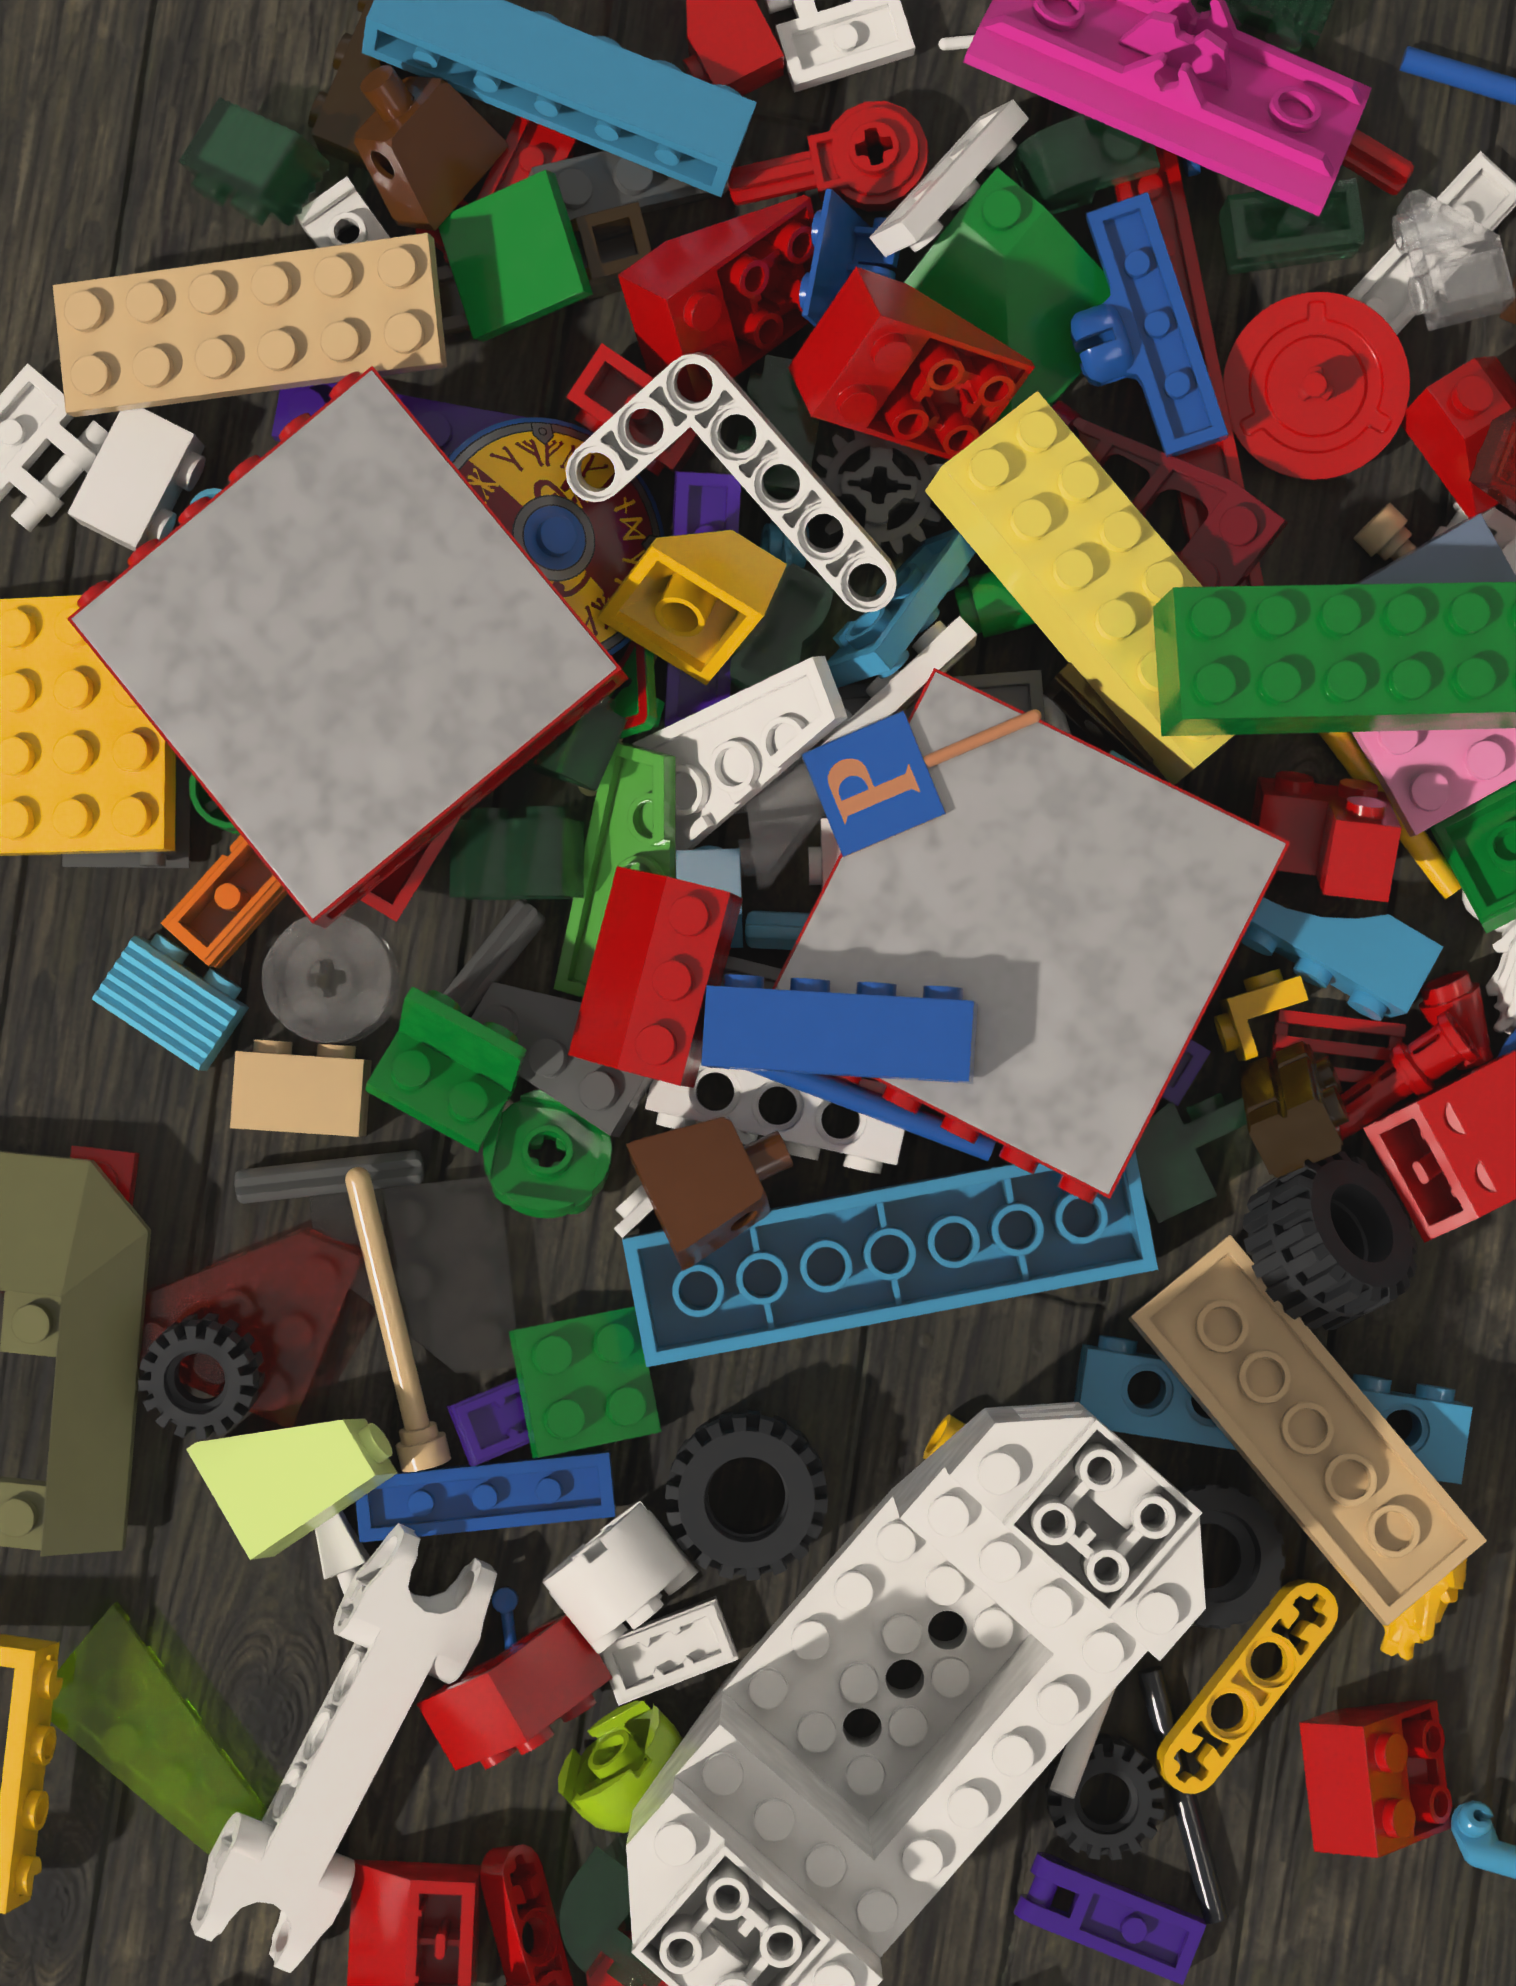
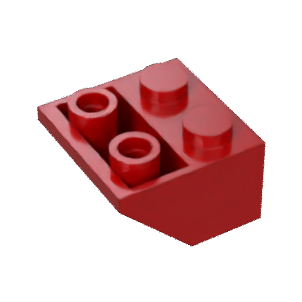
(1375, 1777)
(414, 1924)

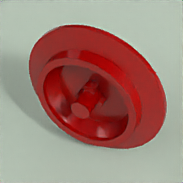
(1316, 385)

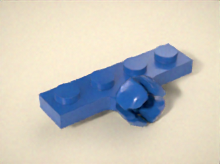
(1146, 329)

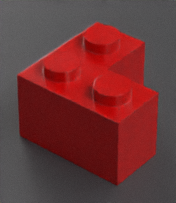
(1335, 832)
(516, 1696)

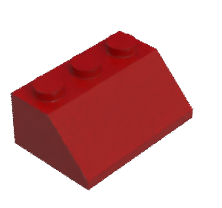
(651, 975)

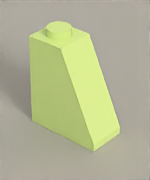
(292, 1478)

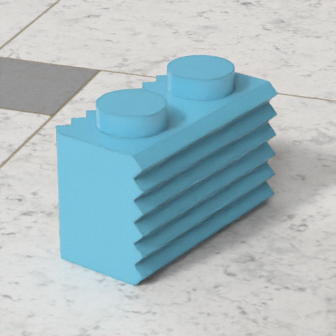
(172, 1001)

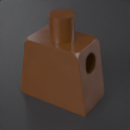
(423, 146)
(706, 1183)

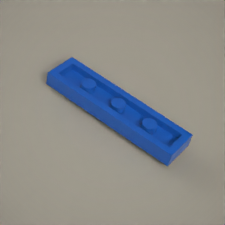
(491, 1496)

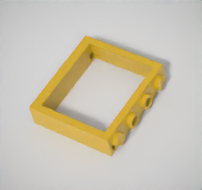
(27, 1752)

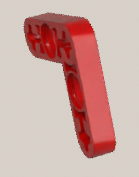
(502, 1894)

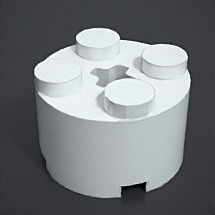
(619, 1576)

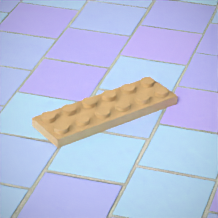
(249, 325)
(1307, 1432)

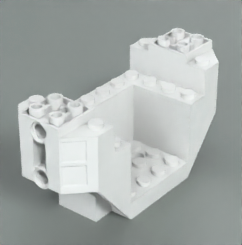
(806, 1850)

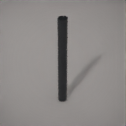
(1184, 1804)

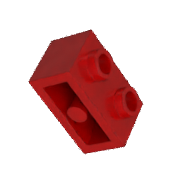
(606, 387)

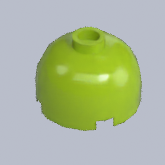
(618, 1765)

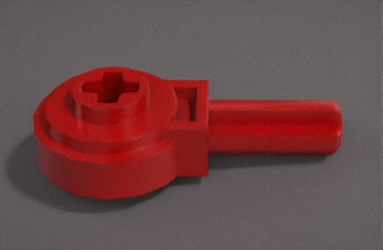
(842, 161)

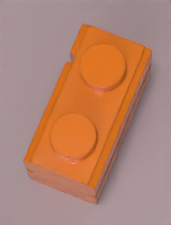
(225, 905)

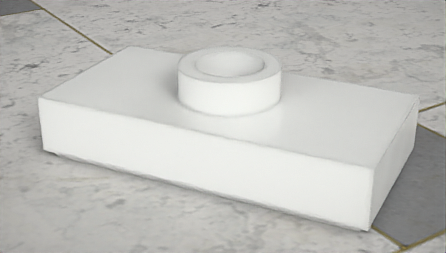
(669, 1650)

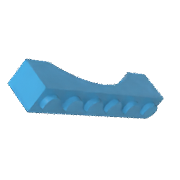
(1368, 958)

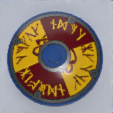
(574, 542)

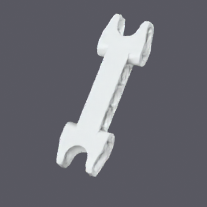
(292, 1851)

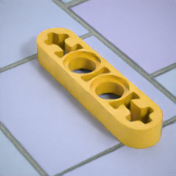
(1256, 1693)

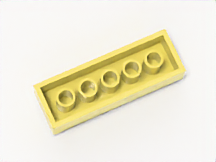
(1074, 562)

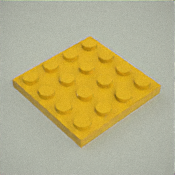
(74, 748)

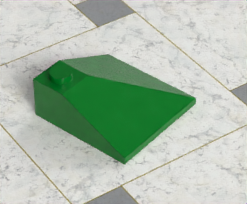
(1016, 279)

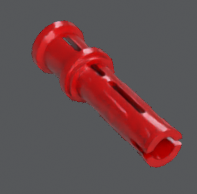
(1409, 1070)

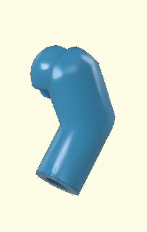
(1479, 1840)

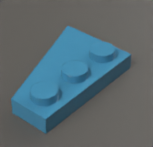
(880, 638)

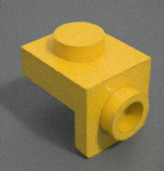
(1263, 995)

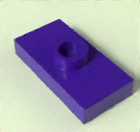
(490, 1422)

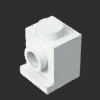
(335, 213)

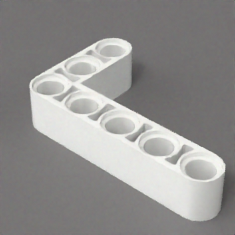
(746, 466)

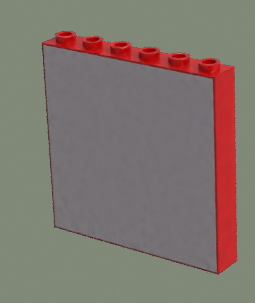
(345, 647)
(1067, 906)

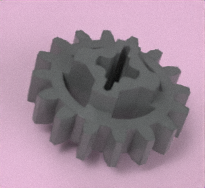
(907, 489)

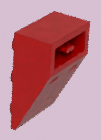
(722, 292)
(905, 368)
(1453, 1148)

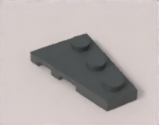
(546, 1031)

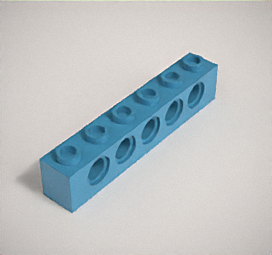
(1104, 1372)

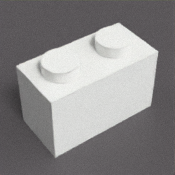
(138, 479)

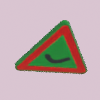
(637, 694)

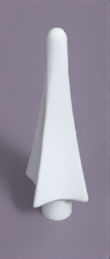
(340, 1550)

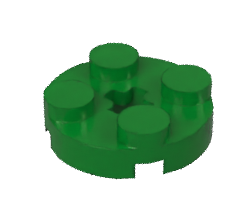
(539, 1190)

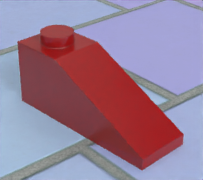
(731, 45)

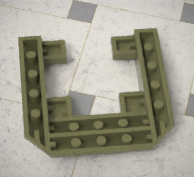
(78, 1294)

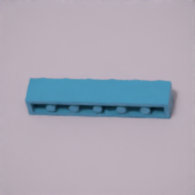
(568, 83)

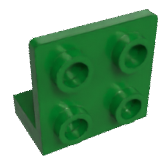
(448, 1068)

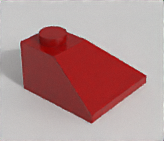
(1452, 423)

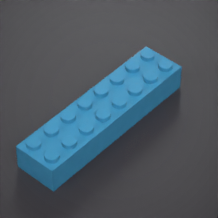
(885, 1259)

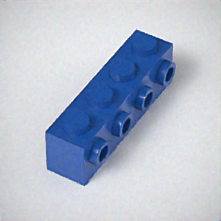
(840, 1032)

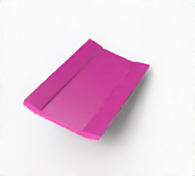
(1182, 86)

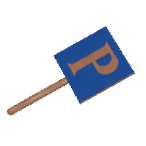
(881, 782)

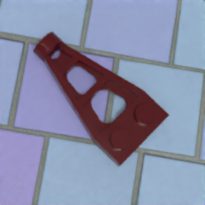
(1237, 523)

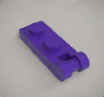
(1112, 1919)

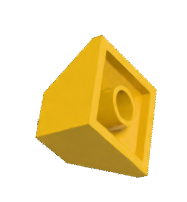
(695, 598)

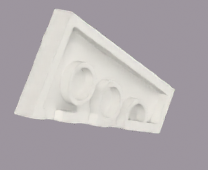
(745, 743)

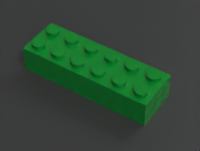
(1336, 658)

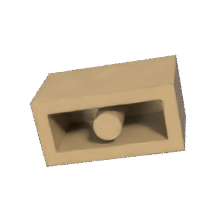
(300, 1091)

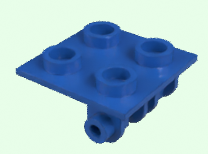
(840, 245)

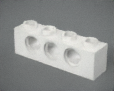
(803, 1134)

